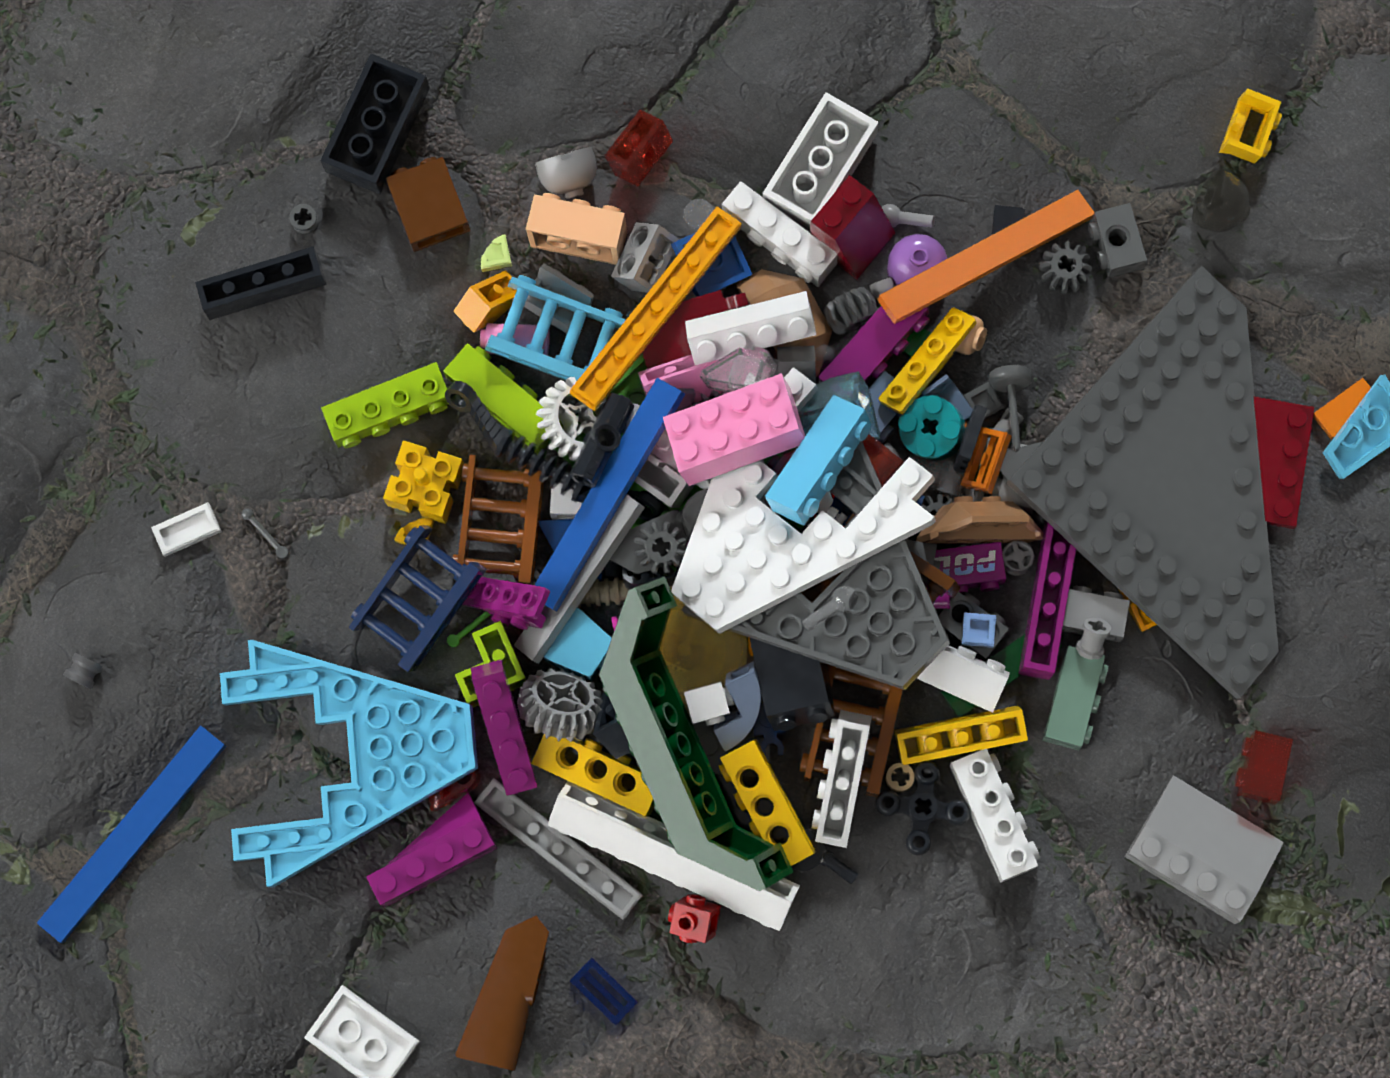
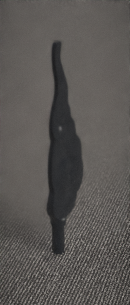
(780, 834)

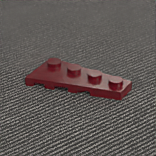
(1283, 450)

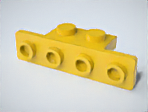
(927, 361)

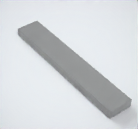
(537, 641)
(559, 849)

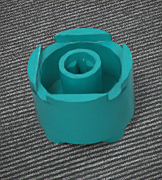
(949, 428)

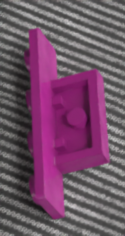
(510, 602)

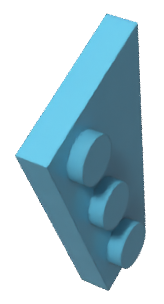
(1364, 432)

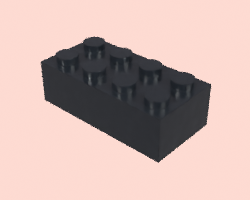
(375, 123)

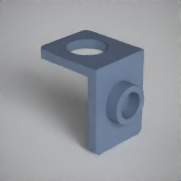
(947, 390)

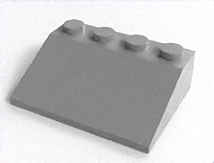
(1204, 850)

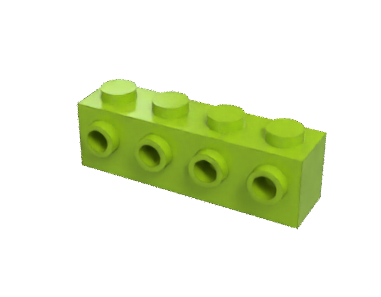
(503, 398)
(386, 406)

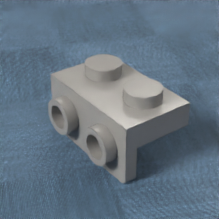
(556, 282)

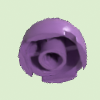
(913, 256)

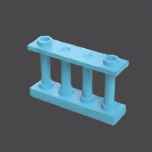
(533, 355)

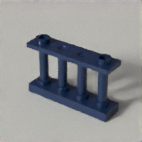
(429, 626)

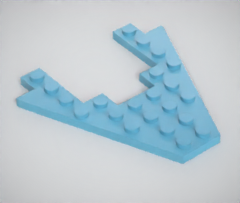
(399, 746)

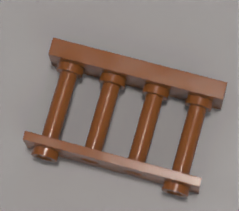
(528, 508)
(876, 746)

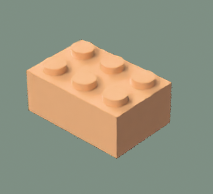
(576, 228)

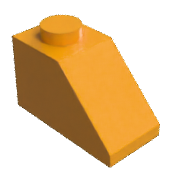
(486, 301)

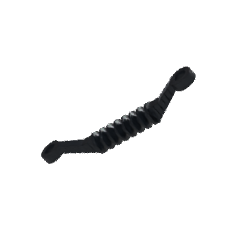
(465, 399)

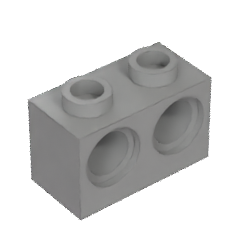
(644, 257)

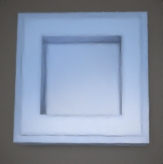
(978, 630)

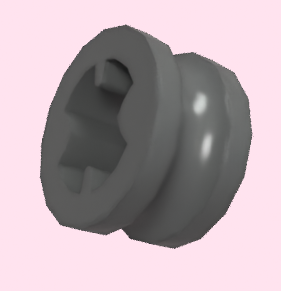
(297, 212)

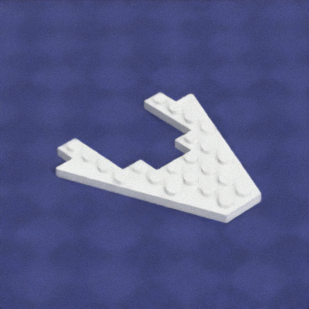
(752, 559)

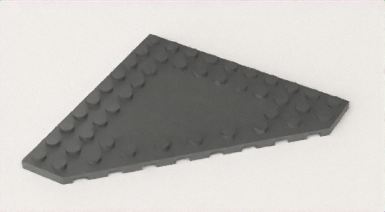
(1166, 484)

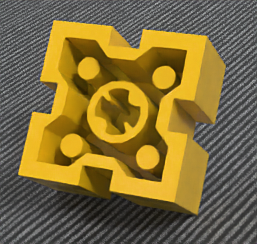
(424, 482)

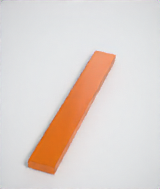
(985, 257)

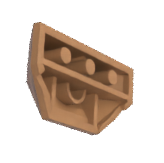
(771, 285)
(980, 523)

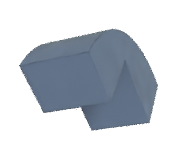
(746, 694)

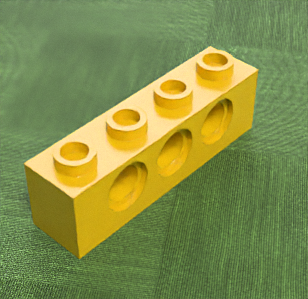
(960, 735)
(752, 757)
(551, 758)

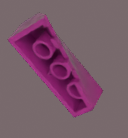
(440, 850)

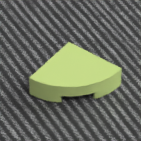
(496, 255)

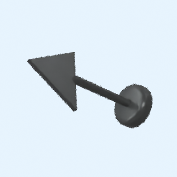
(1011, 380)

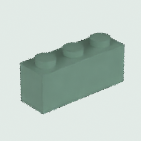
(1075, 700)

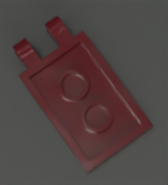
(672, 340)

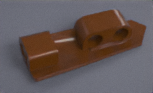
(504, 1003)

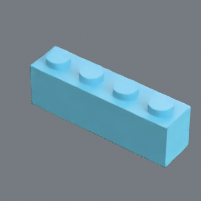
(819, 460)

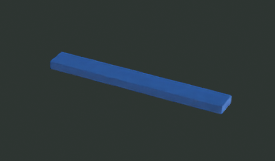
(609, 492)
(131, 834)

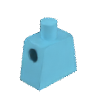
(579, 647)

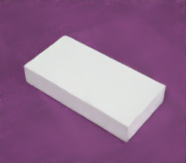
(186, 529)

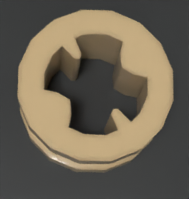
(893, 785)

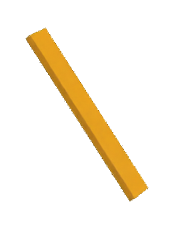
(655, 308)

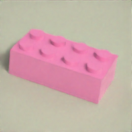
(734, 429)

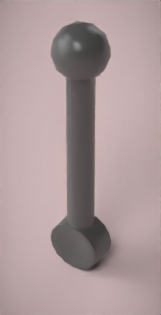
(281, 551)

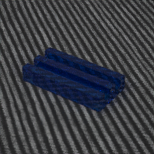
(623, 1010)

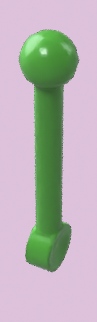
(454, 640)

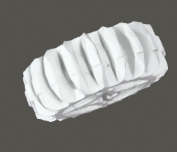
(554, 411)

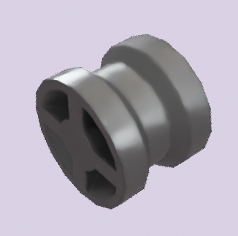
(1016, 552)
(83, 671)

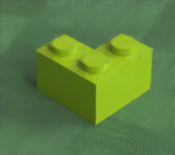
(493, 646)

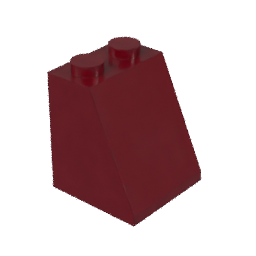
(853, 226)

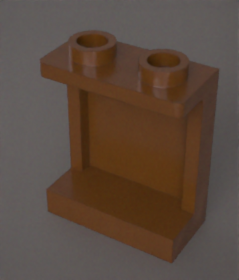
(427, 203)

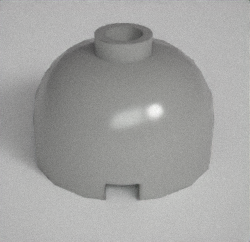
(568, 172)

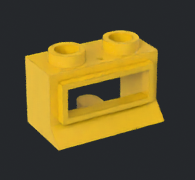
(1271, 117)

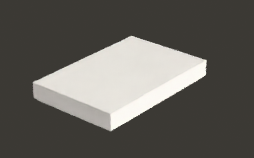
(361, 1037)

